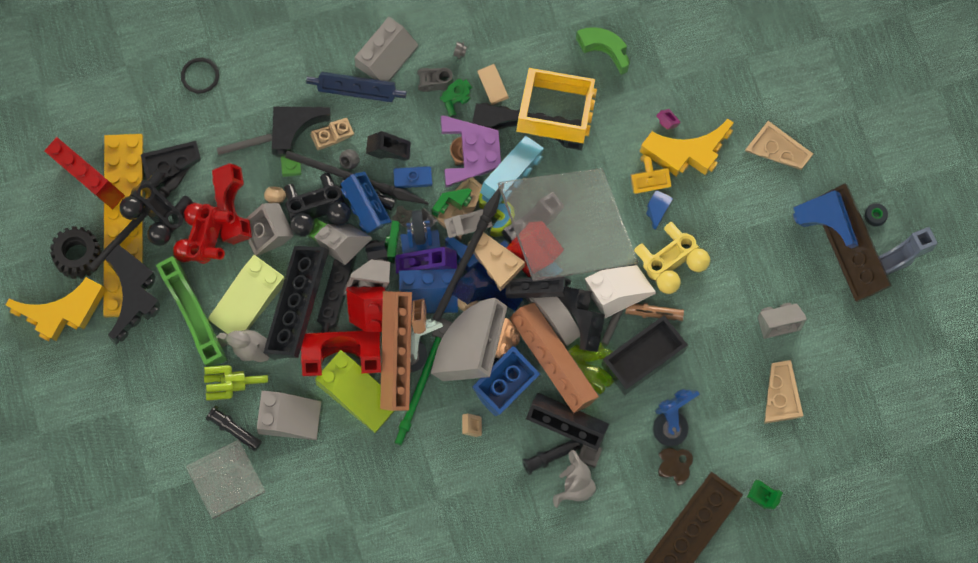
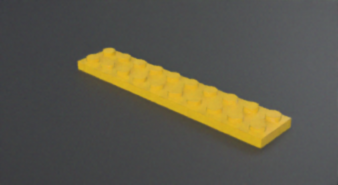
(125, 171)

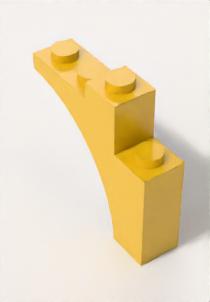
(679, 153)
(52, 317)

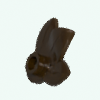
(673, 467)

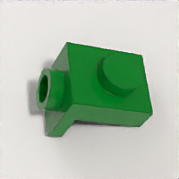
(764, 495)

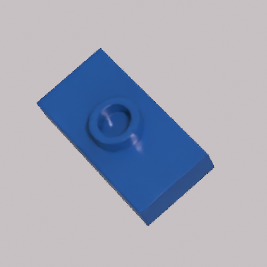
(412, 177)

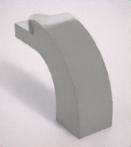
(463, 223)
(558, 318)

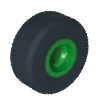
(876, 221)

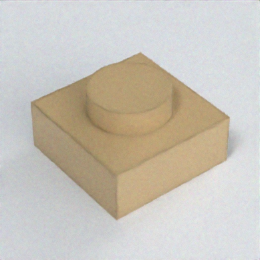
(471, 425)

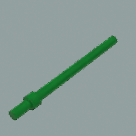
(405, 424)

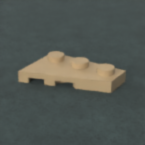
(782, 395)

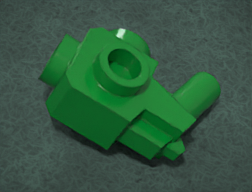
(457, 92)

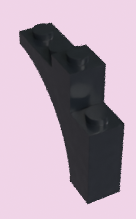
(136, 300)

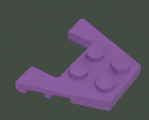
(479, 149)

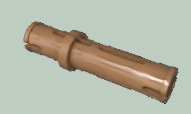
(675, 314)

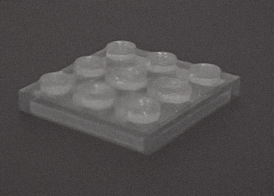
(225, 479)

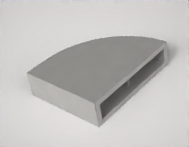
(470, 342)

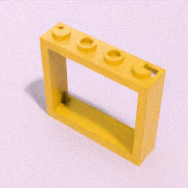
(563, 83)

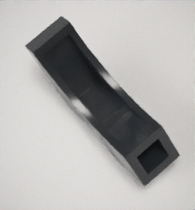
(589, 322)

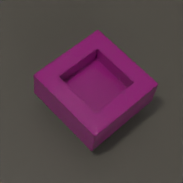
(668, 119)

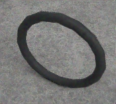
(200, 60)

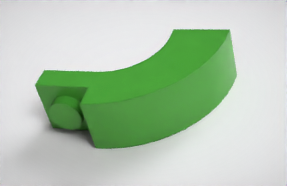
(607, 42)

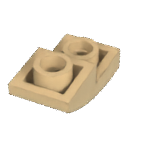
(493, 84)
(332, 134)

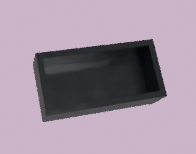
(644, 355)

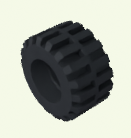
(65, 242)

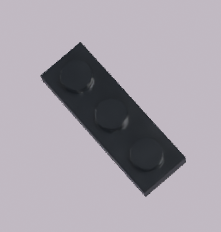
(535, 289)

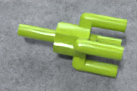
(229, 381)

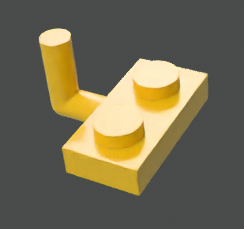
(651, 178)

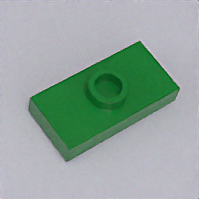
(392, 241)

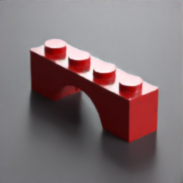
(227, 182)

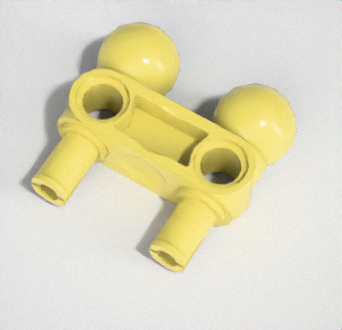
(671, 258)

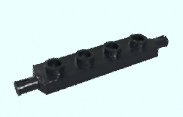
(334, 296)

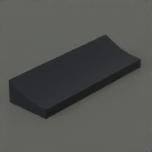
(296, 302)

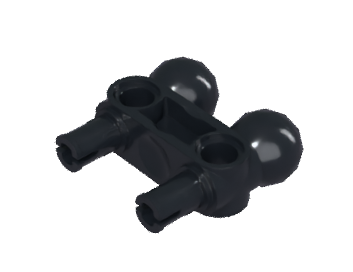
(314, 204)
(156, 207)

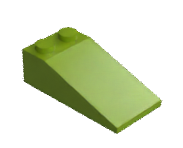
(354, 391)

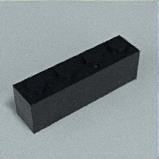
(563, 421)

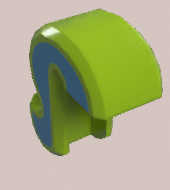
(501, 214)

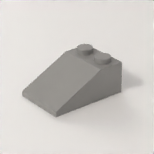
(288, 416)

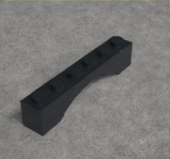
(503, 117)

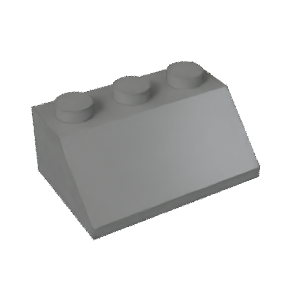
(386, 51)

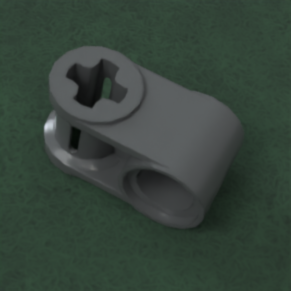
(433, 79)

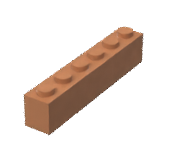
(396, 350)
(553, 357)

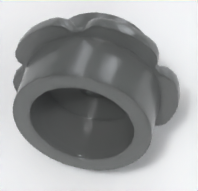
(460, 50)

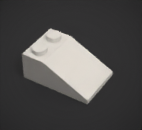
(618, 288)

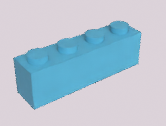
(514, 166)

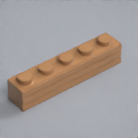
(419, 316)

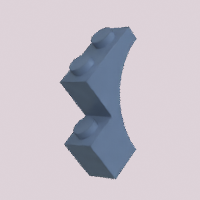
(905, 253)

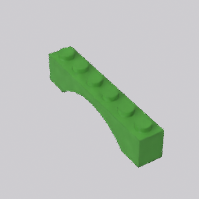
(199, 326)

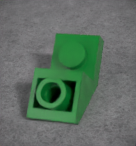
(456, 198)

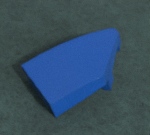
(657, 207)

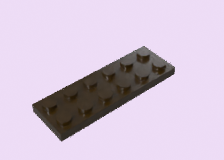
(862, 263)
(696, 522)

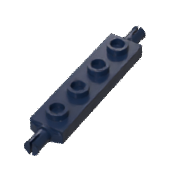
(356, 87)

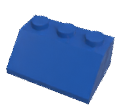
(365, 202)
(429, 286)
(506, 382)

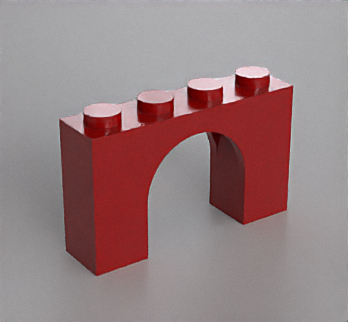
(84, 173)
(320, 345)

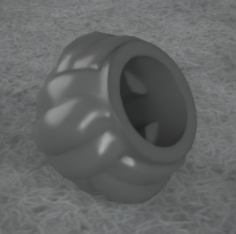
(349, 159)

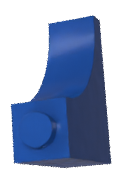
(827, 211)

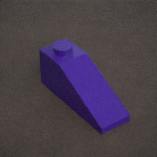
(427, 260)

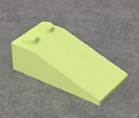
(247, 296)

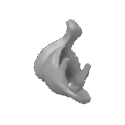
(245, 344)
(578, 482)

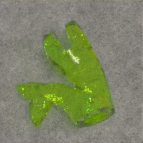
(595, 375)

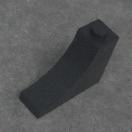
(291, 122)

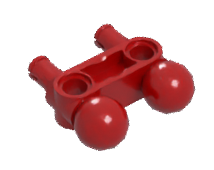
(204, 233)

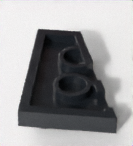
(171, 160)

